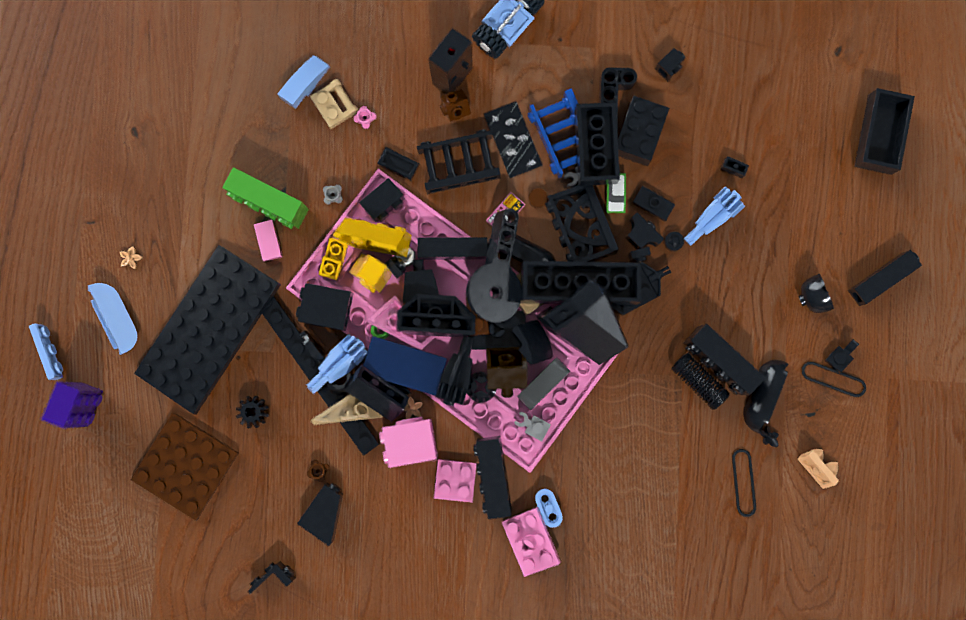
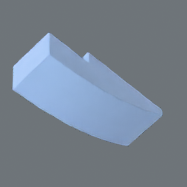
(303, 81)

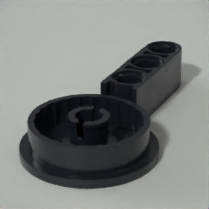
(497, 274)

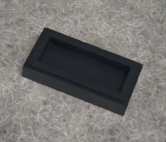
(398, 163)

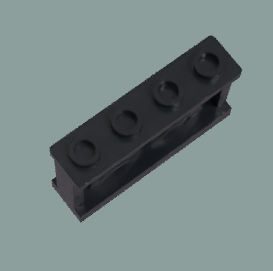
(596, 212)

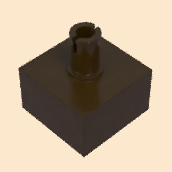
(506, 370)

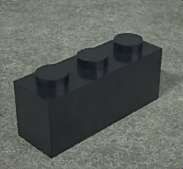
(376, 393)

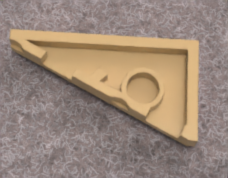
(346, 410)

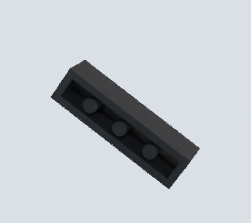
(493, 476)

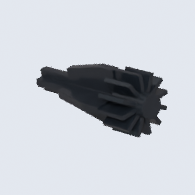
(457, 375)

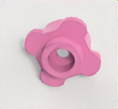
(364, 112)

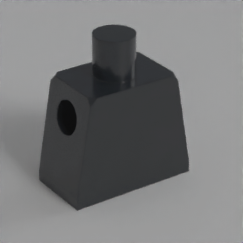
(419, 281)

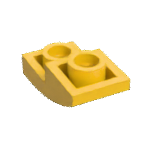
(333, 259)

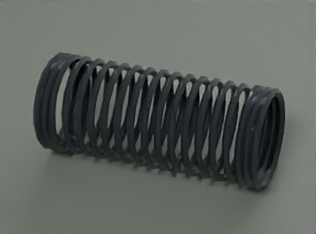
(701, 388)

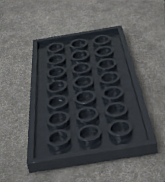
(207, 329)

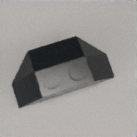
(435, 317)

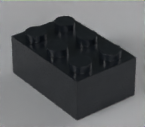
(641, 130)

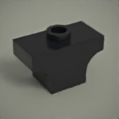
(643, 233)

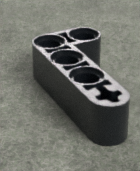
(617, 84)

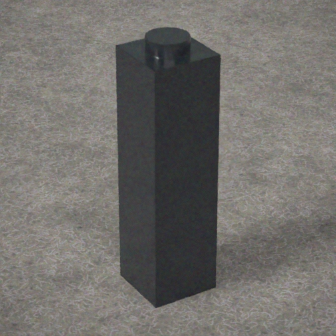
(452, 248)
(885, 277)

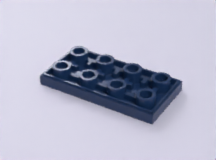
(405, 365)

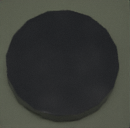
(312, 346)

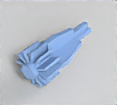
(718, 212)
(339, 362)

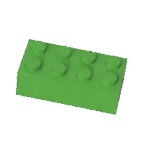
(266, 198)

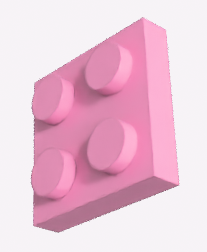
(455, 480)

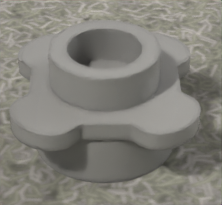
(328, 190)

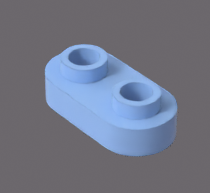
(548, 507)

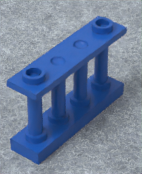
(568, 102)

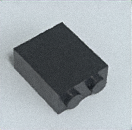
(324, 306)

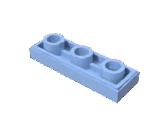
(46, 351)

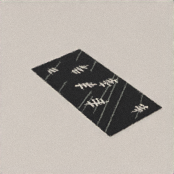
(513, 139)

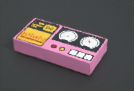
(510, 201)

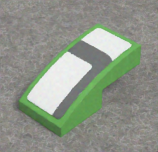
(616, 196)

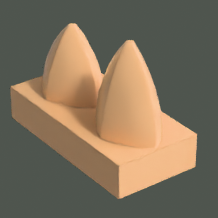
(823, 473)

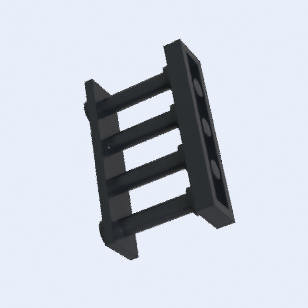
(453, 180)

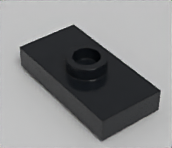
(653, 203)

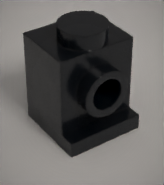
(670, 64)

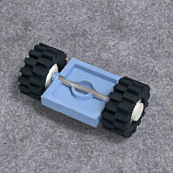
(505, 25)

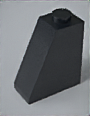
(323, 514)

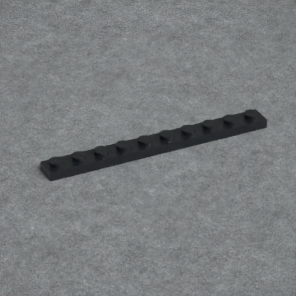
(290, 337)

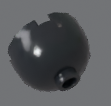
(815, 295)

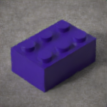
(72, 405)

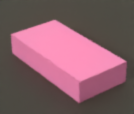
(268, 240)

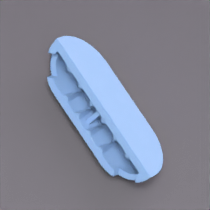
(113, 317)

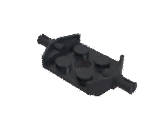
(649, 288)

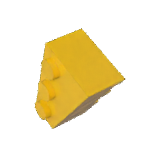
(371, 273)

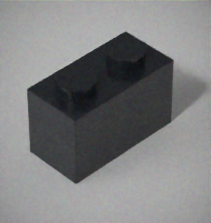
(382, 201)

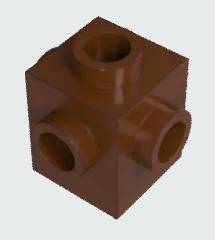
(455, 105)

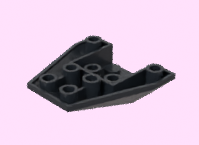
(587, 323)

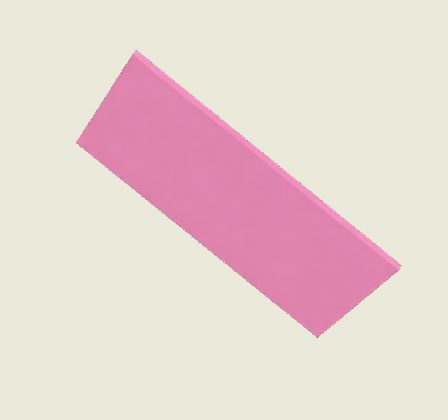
(451, 276)

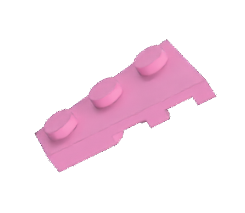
(386, 320)

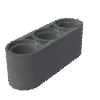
(543, 383)

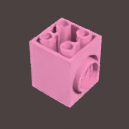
(409, 442)

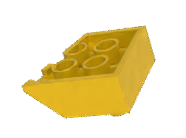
(374, 237)

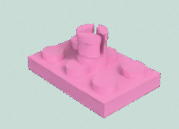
(531, 541)

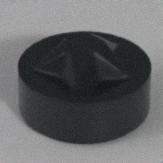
(674, 241)

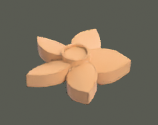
(130, 257)
(412, 408)

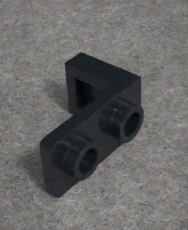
(284, 574)

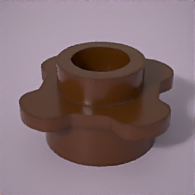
(312, 471)

